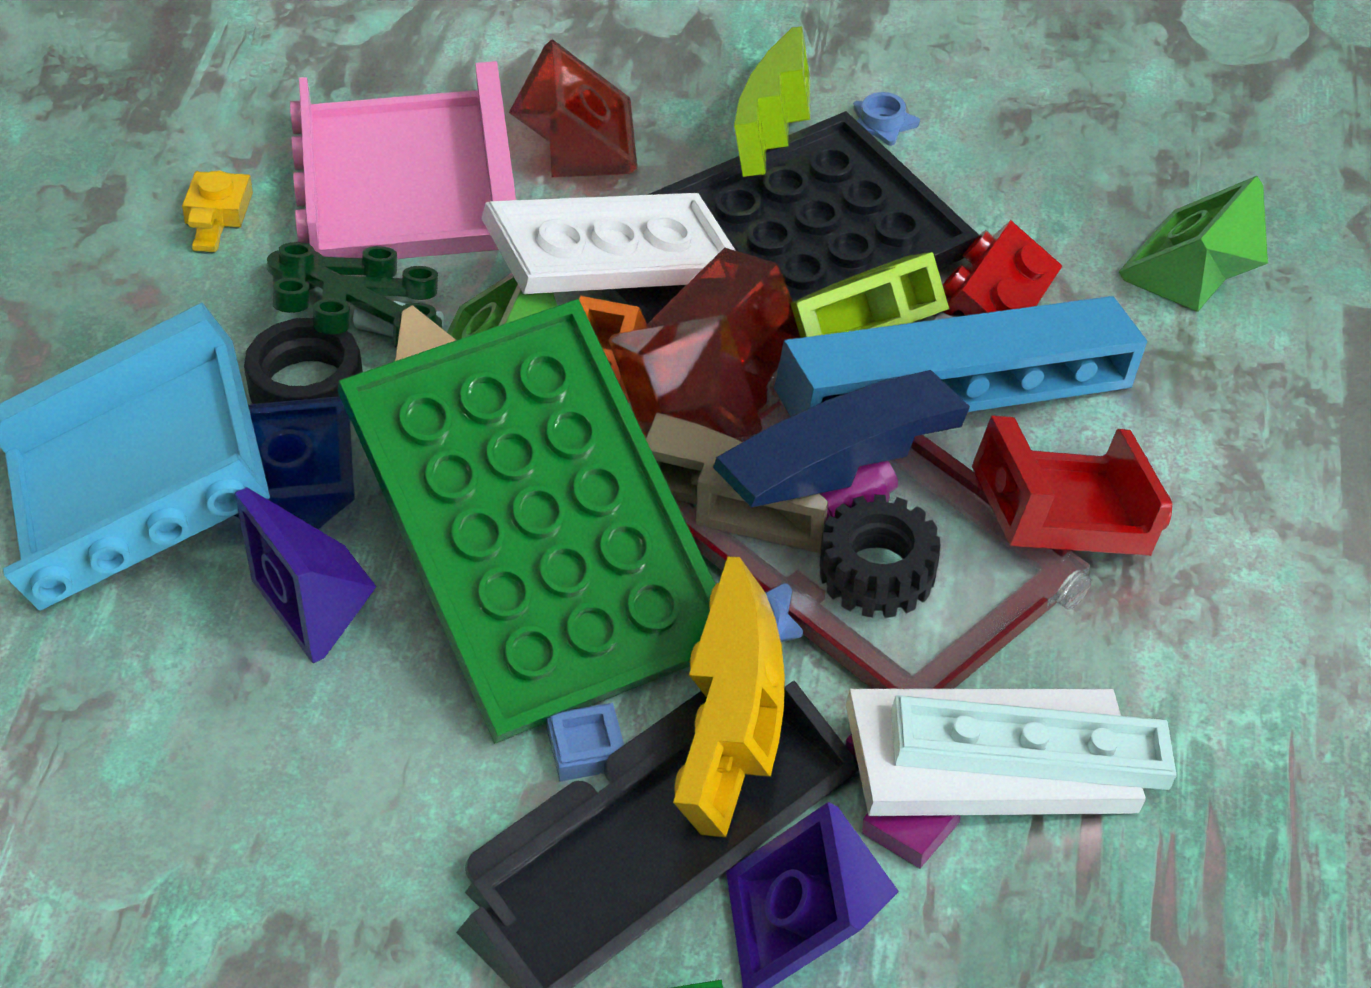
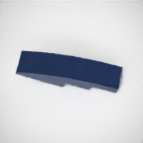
(830, 441)

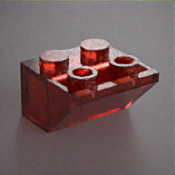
(755, 306)

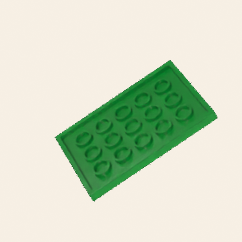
(534, 516)

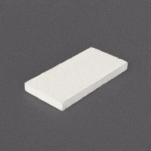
(604, 241)
(924, 791)

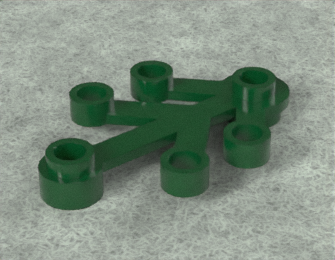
(300, 268)

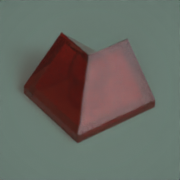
(579, 116)
(687, 374)

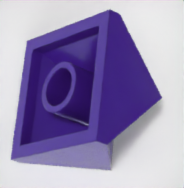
(301, 573)
(803, 896)

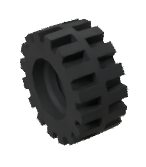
(874, 584)

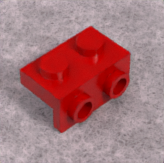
(1001, 273)

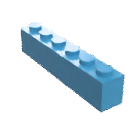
(981, 357)

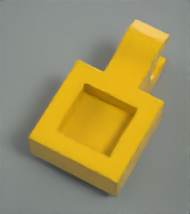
(214, 202)

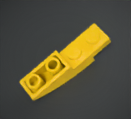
(744, 681)

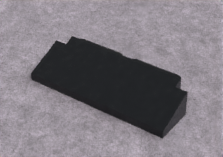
(611, 864)

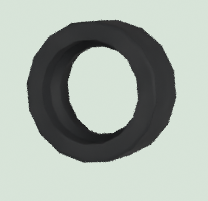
(294, 343)

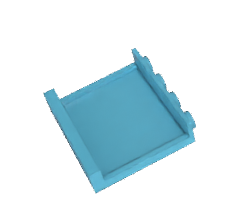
(127, 455)

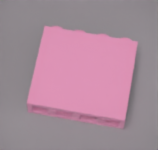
(401, 170)

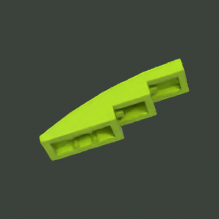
(771, 100)

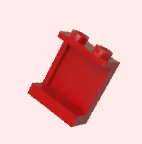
(1072, 498)

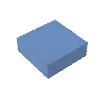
(583, 740)

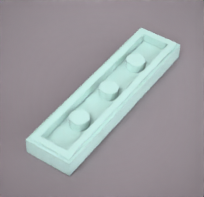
(1032, 742)

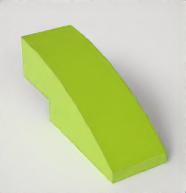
(875, 298)

